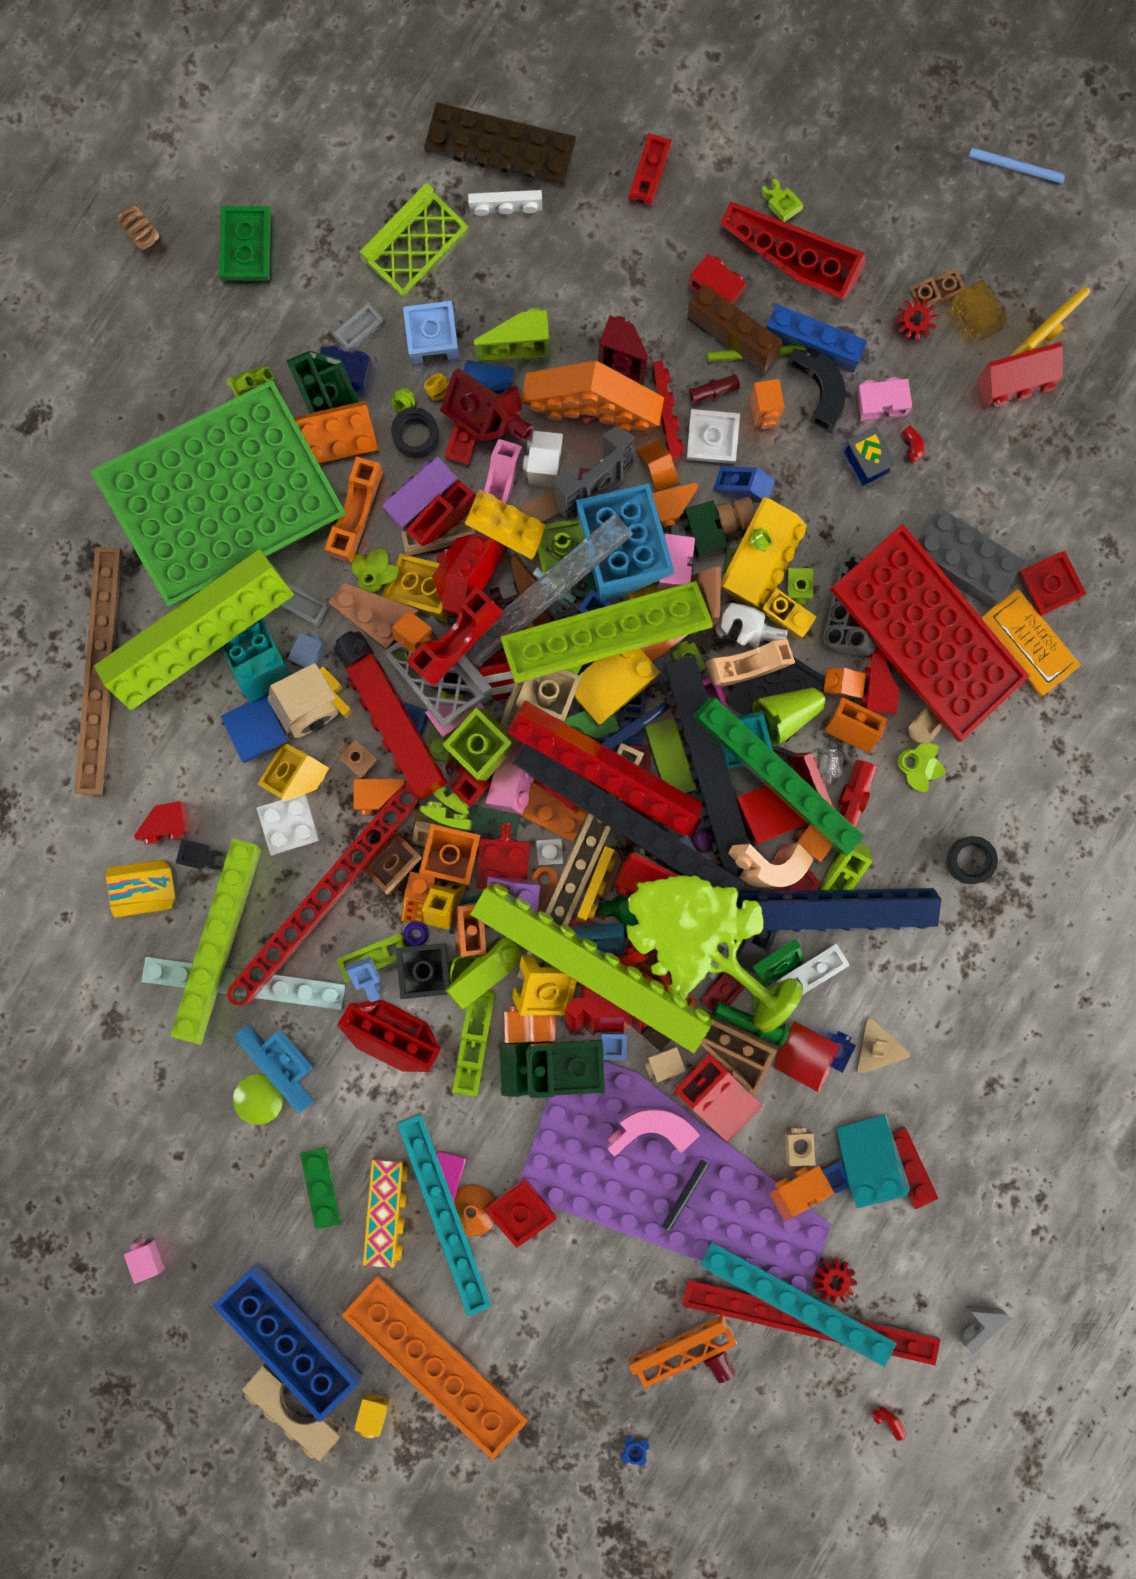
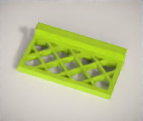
(398, 224)

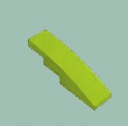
(473, 1046)

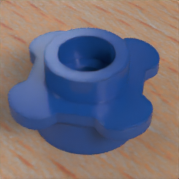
(635, 1458)

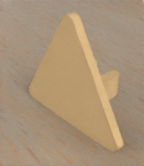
(878, 1048)

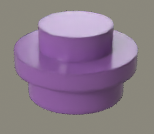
(701, 840)

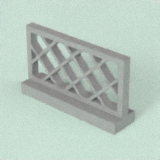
(463, 668)

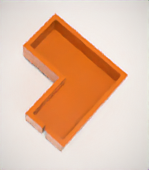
(592, 391)

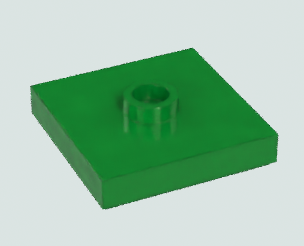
(779, 963)

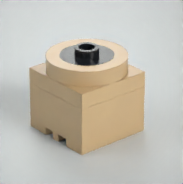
(303, 701)

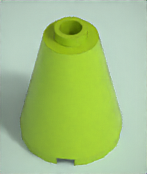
(789, 711)

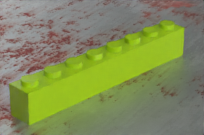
(216, 942)

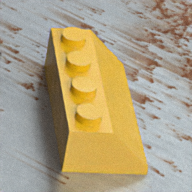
(757, 573)

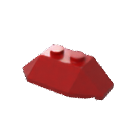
(464, 567)
(390, 1035)

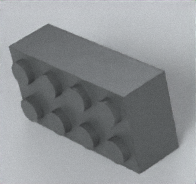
(969, 557)

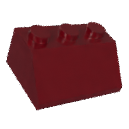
(623, 349)

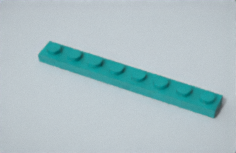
(444, 1214)
(798, 1303)

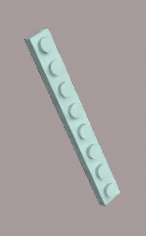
(278, 988)

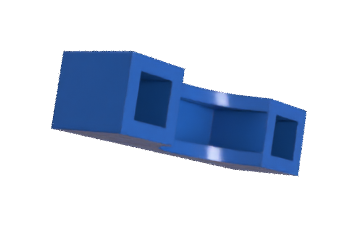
(797, 328)

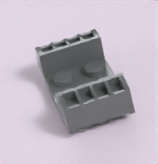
(601, 479)

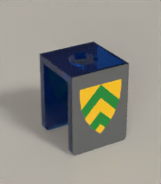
(868, 456)

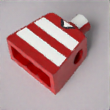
(498, 676)

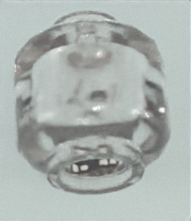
(829, 763)

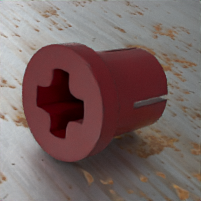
(720, 1367)

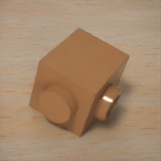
(358, 759)

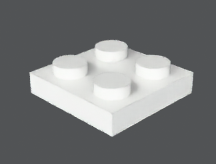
(713, 436)
(288, 824)

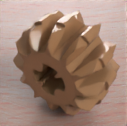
(138, 227)

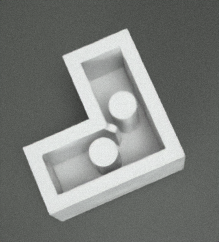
(544, 459)

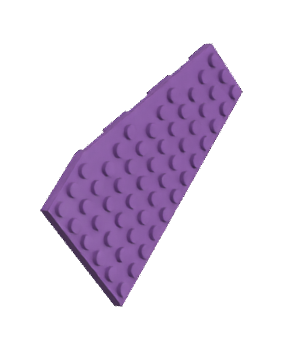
(644, 1180)

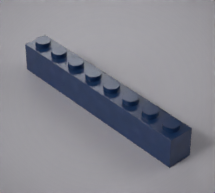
(846, 909)

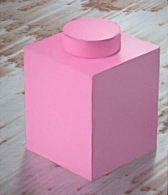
(143, 1260)

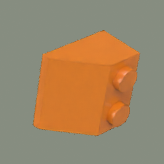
(450, 854)

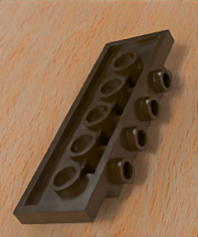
(500, 144)

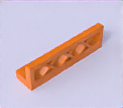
(680, 1345)

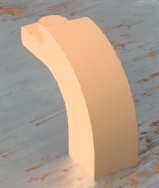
(750, 664)
(784, 870)

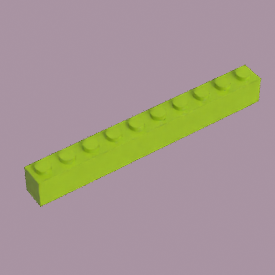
(592, 967)

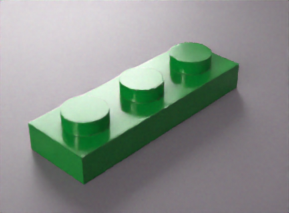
(320, 1188)

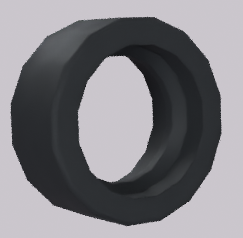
(411, 414)
(988, 849)

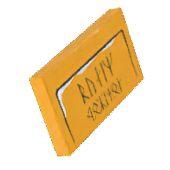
(1031, 642)

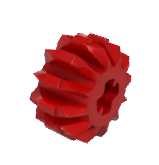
(922, 324)
(825, 1280)

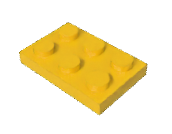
(505, 524)

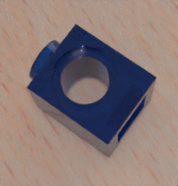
(840, 1062)

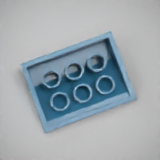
(641, 557)

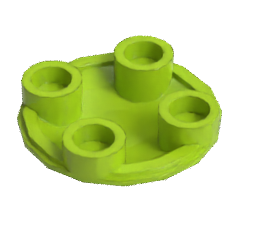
(257, 1100)

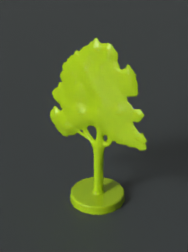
(685, 924)

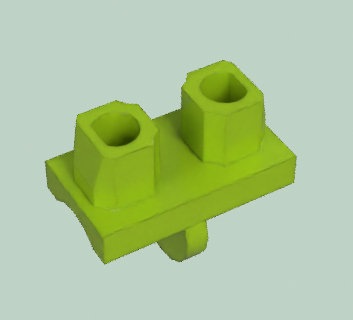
(249, 380)

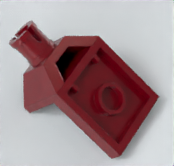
(482, 410)

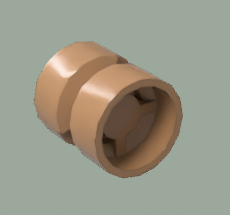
(735, 516)

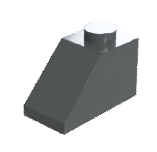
(755, 949)

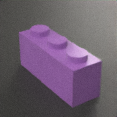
(418, 493)

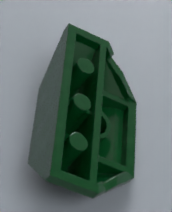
(321, 381)

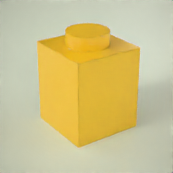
(371, 1415)

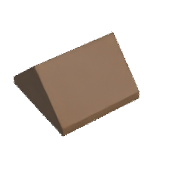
(393, 864)

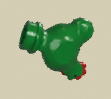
(620, 909)

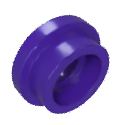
(410, 938)

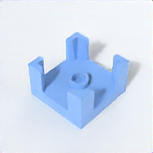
(431, 331)

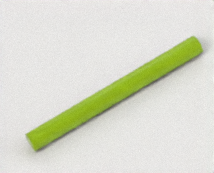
(733, 355)

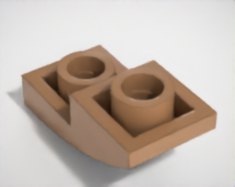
(938, 289)
(541, 507)

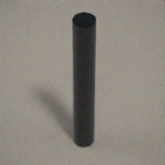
(685, 1195)

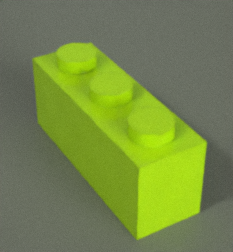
(669, 755)

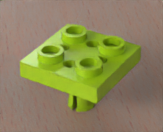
(560, 538)

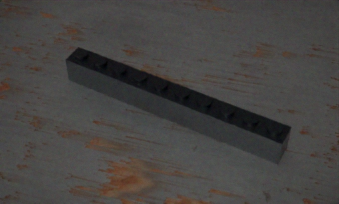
(708, 764)
(622, 819)

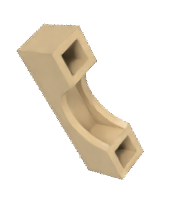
(315, 1436)

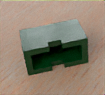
(701, 524)

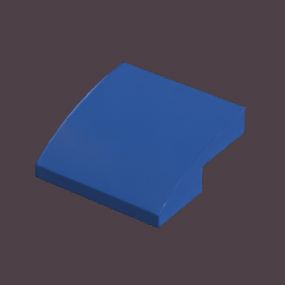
(254, 729)

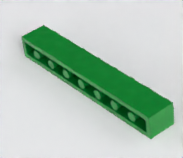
(777, 776)

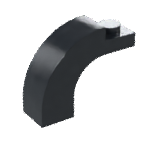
(829, 383)

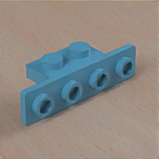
(280, 1063)

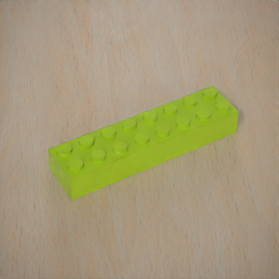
(193, 630)

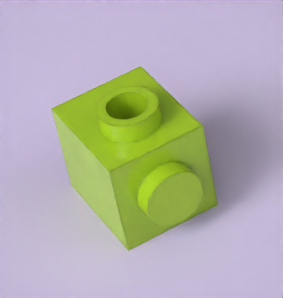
(799, 585)

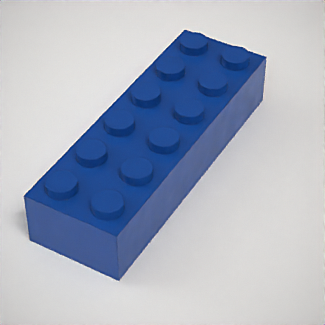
(288, 1342)

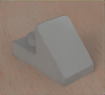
(989, 1322)

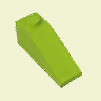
(847, 869)
(485, 972)

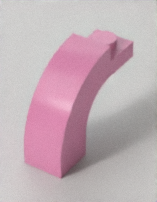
(503, 470)
(653, 1120)

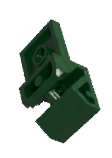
(551, 1068)

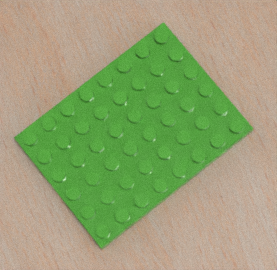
(218, 492)

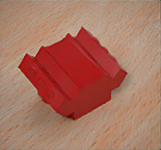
(598, 1015)

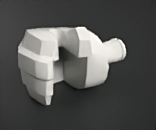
(753, 626)

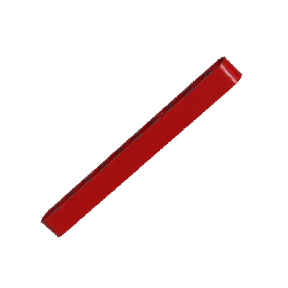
(312, 901)

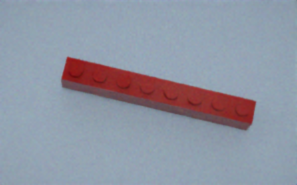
(605, 768)

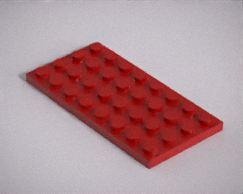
(929, 633)

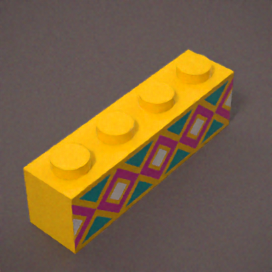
(384, 1212)

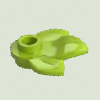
(374, 567)
(924, 766)

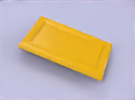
(1052, 325)

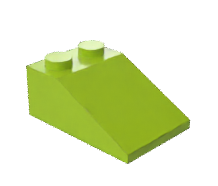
(516, 338)

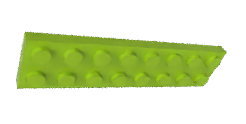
(606, 632)

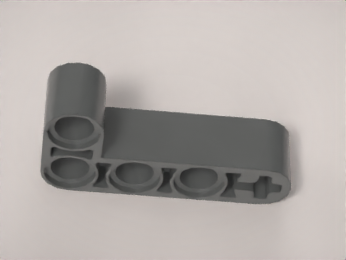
(846, 627)

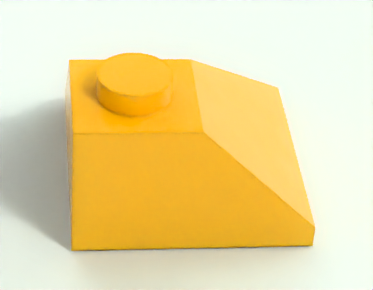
(292, 773)

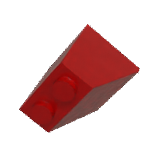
(766, 815)

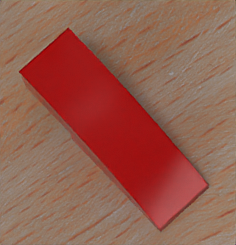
(442, 514)

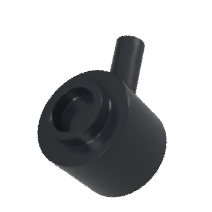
(352, 648)

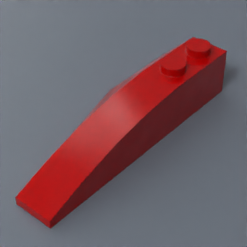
(797, 252)

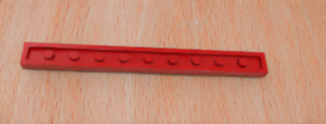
(749, 1308)

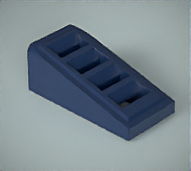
(637, 704)

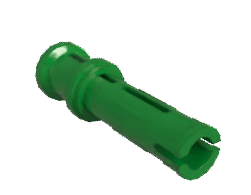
(746, 1021)

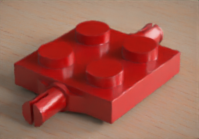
(502, 857)

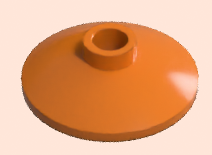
(474, 1197)

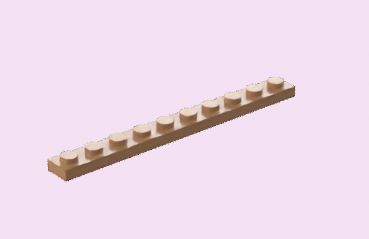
(95, 695)

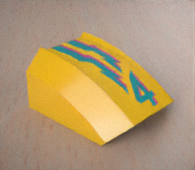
(140, 888)

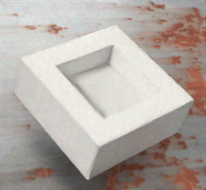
(549, 852)

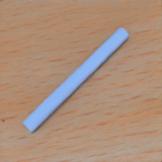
(1016, 165)

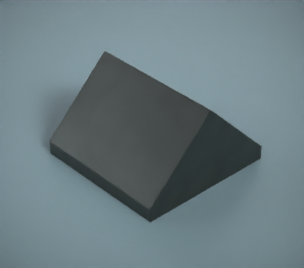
(423, 970)

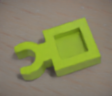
(782, 203)

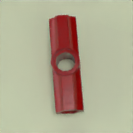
(856, 793)

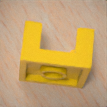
(544, 989)

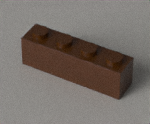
(734, 328)

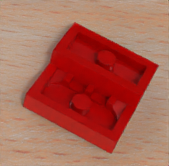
(806, 1056)

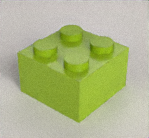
(481, 744)

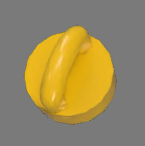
(435, 385)

